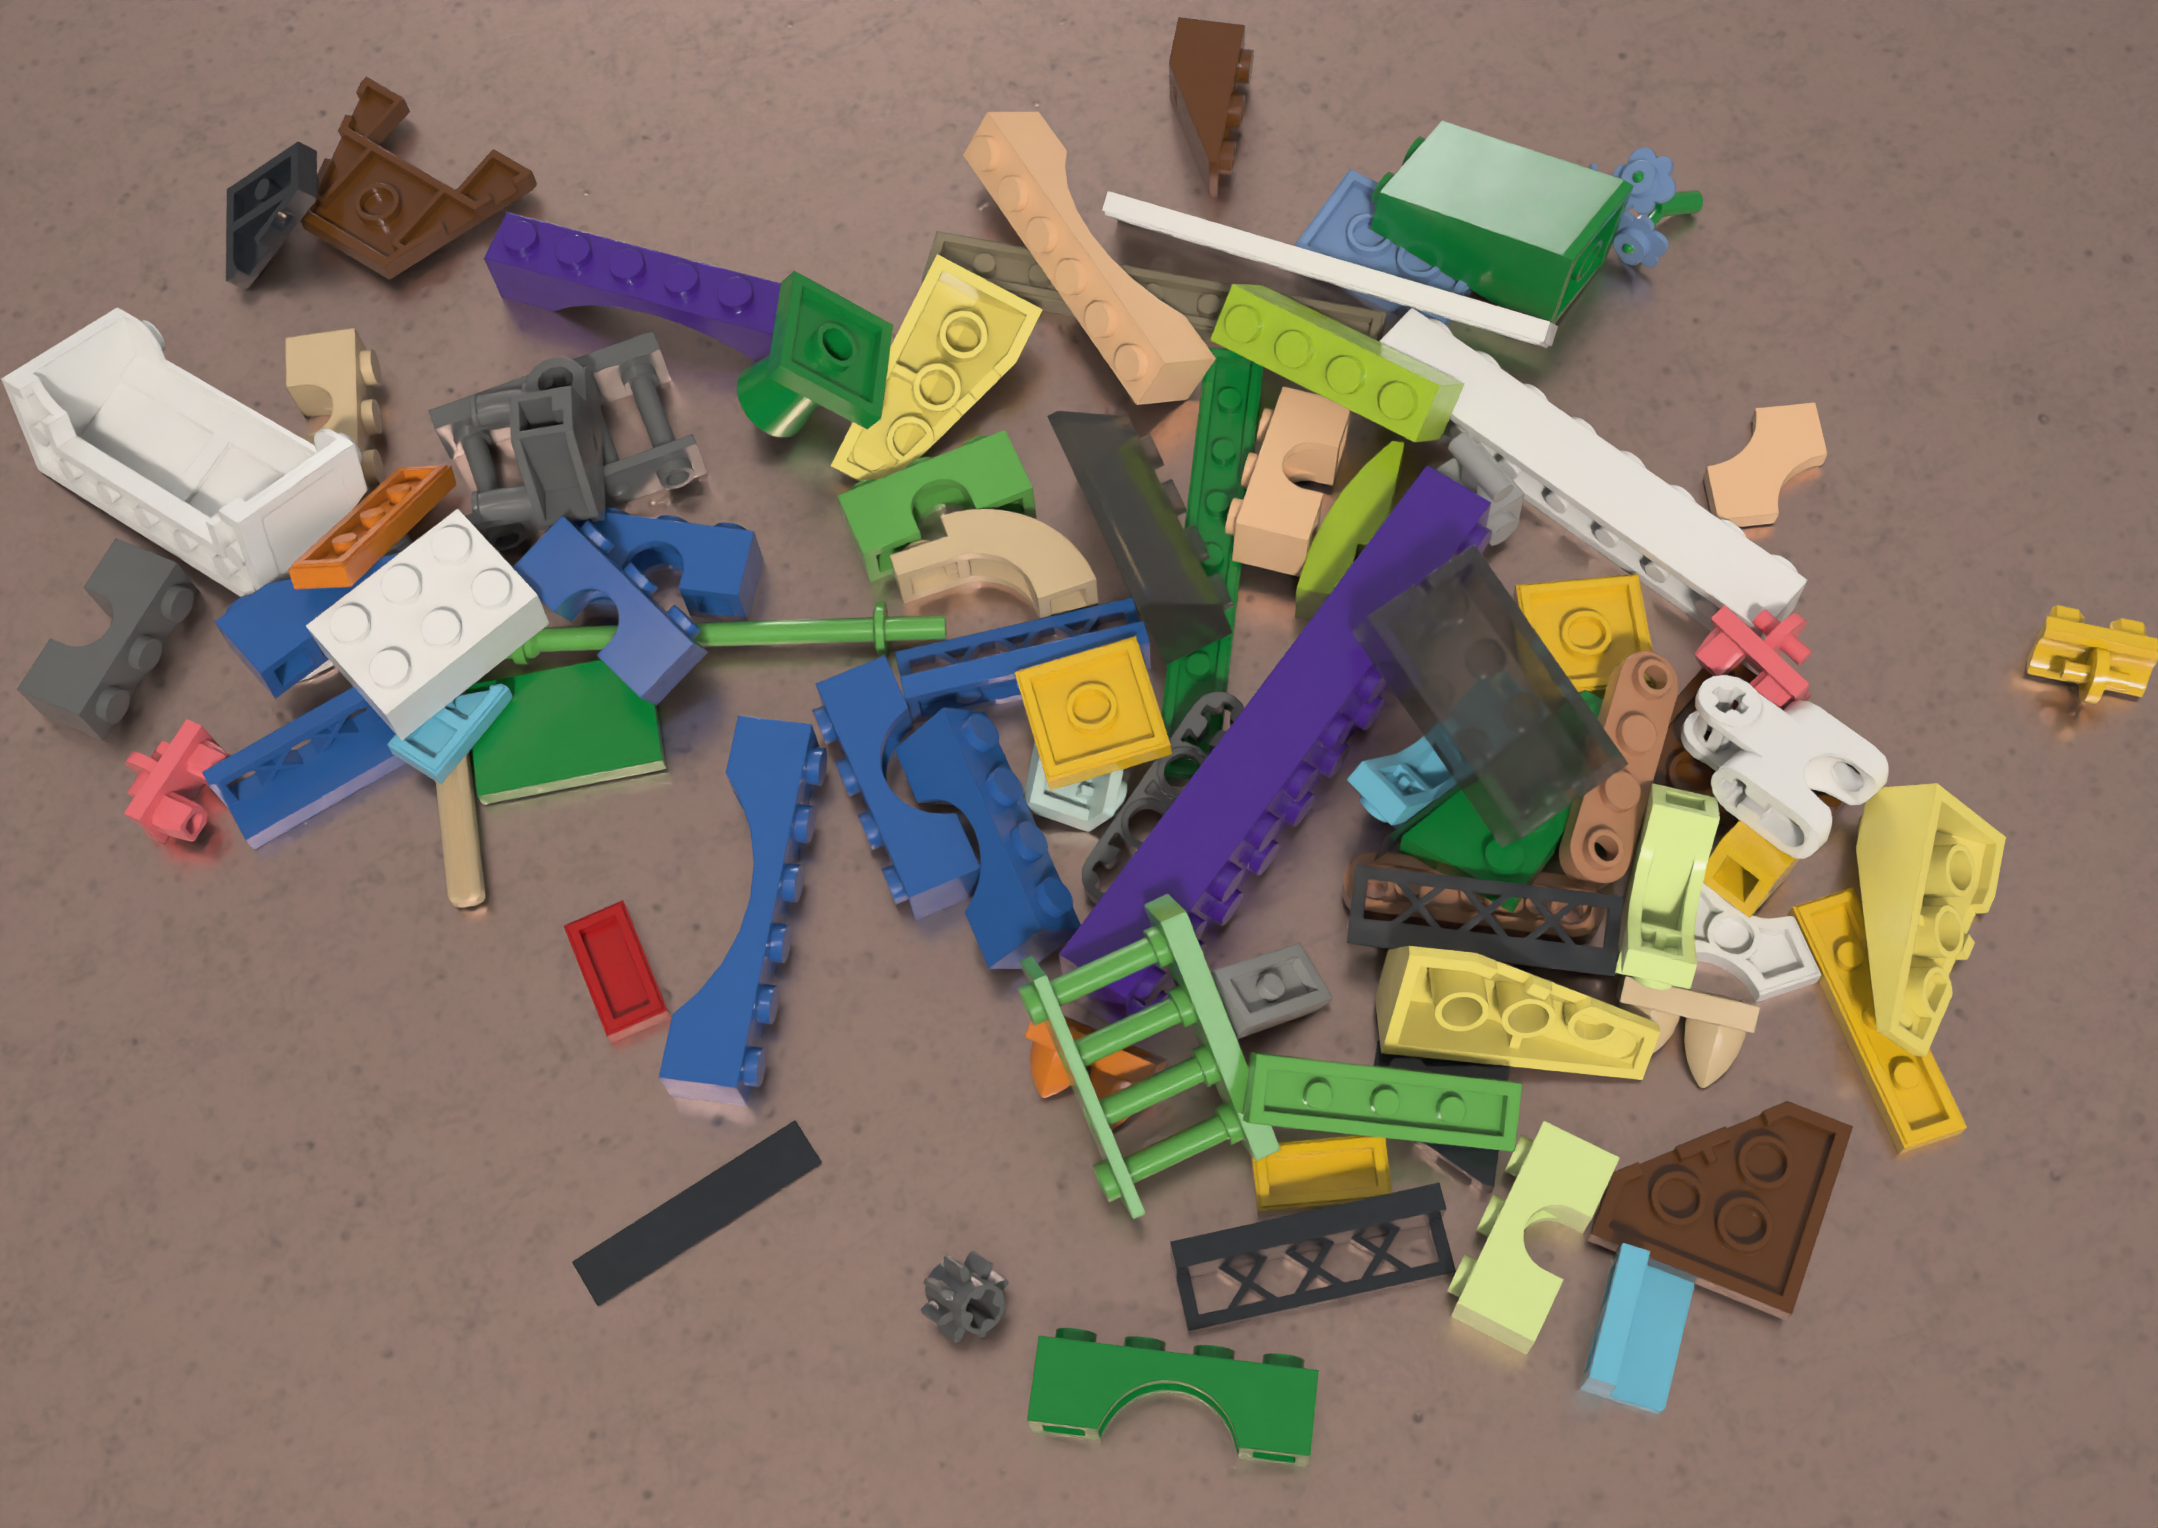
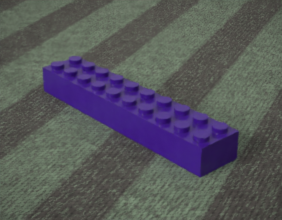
(1274, 749)

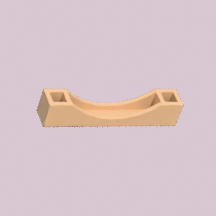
(1137, 334)

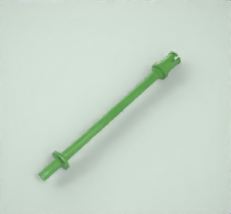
(768, 632)

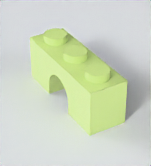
(1555, 1181)

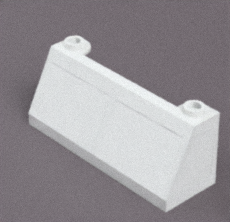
(180, 455)

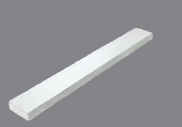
(1331, 270)

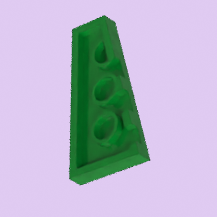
(1461, 844)

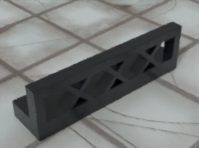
(1498, 947)
(1308, 1232)

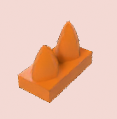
(1107, 1074)

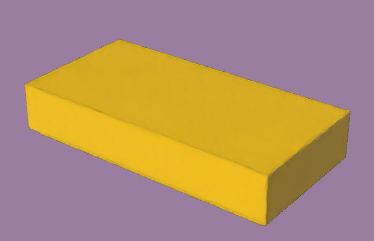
(1320, 1174)

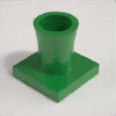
(819, 355)

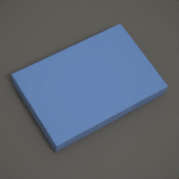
(1344, 233)

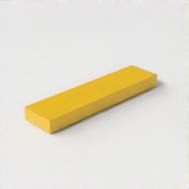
(1903, 1086)

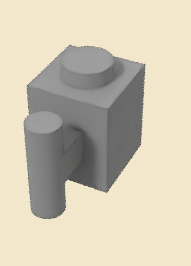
(1483, 475)

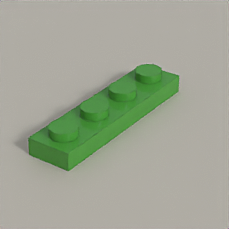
(1382, 1102)

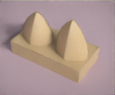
(1712, 1026)

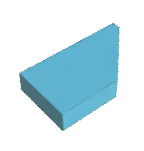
(451, 732)

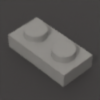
(1270, 990)

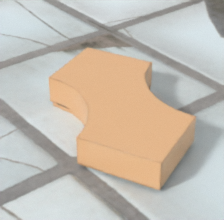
(1781, 446)

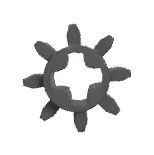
(964, 1296)

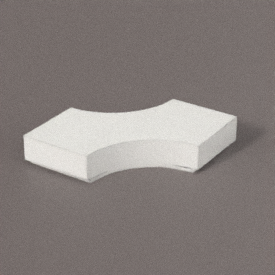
(1758, 951)

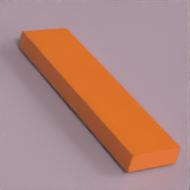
(372, 527)

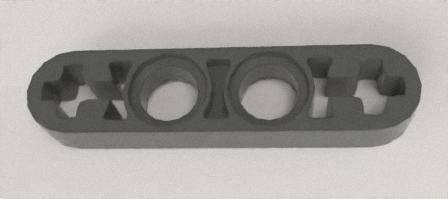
(1153, 790)

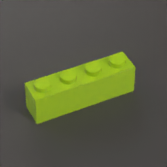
(1337, 362)

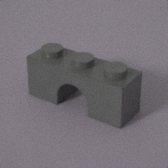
(94, 682)

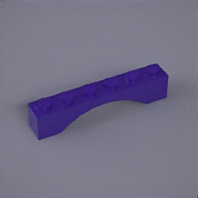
(572, 268)

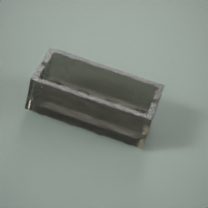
(1489, 696)

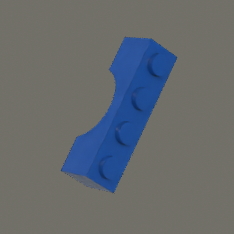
(926, 850)
(1019, 896)

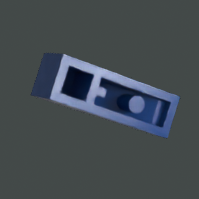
(271, 630)

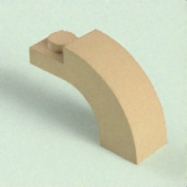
(1001, 550)

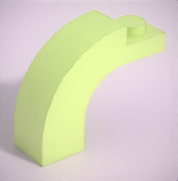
(1666, 888)

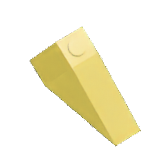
(942, 361)
(1922, 881)
(1499, 1015)

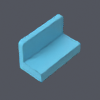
(1637, 1332)

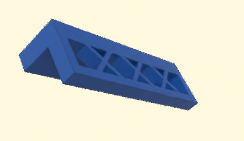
(992, 679)
(287, 791)

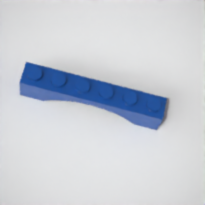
(718, 1032)

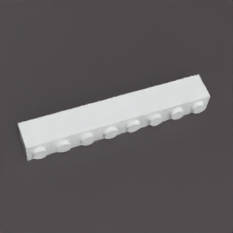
(1603, 491)

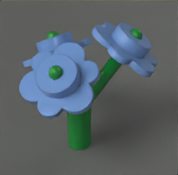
(1653, 195)

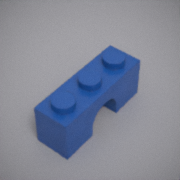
(716, 562)
(651, 645)

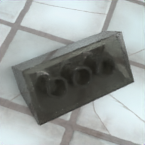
(1143, 531)

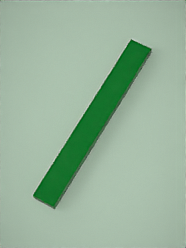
(1221, 447)

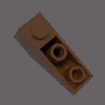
(1204, 86)

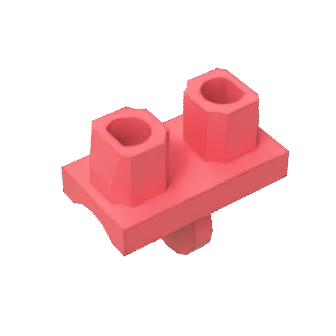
(1735, 641)
(170, 782)

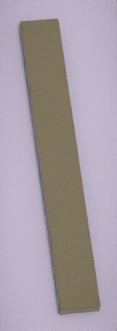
(1196, 298)

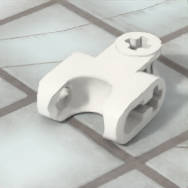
(1775, 758)

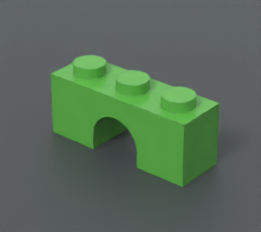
(888, 511)

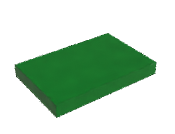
(565, 733)

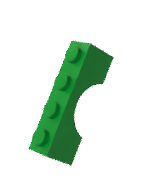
(1087, 1383)

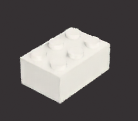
(429, 624)

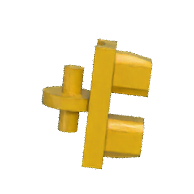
(2092, 655)

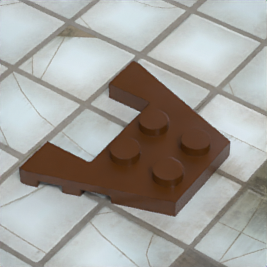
(390, 209)

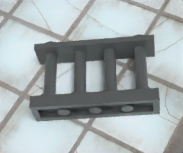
(618, 371)

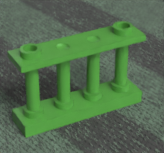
(1191, 1002)

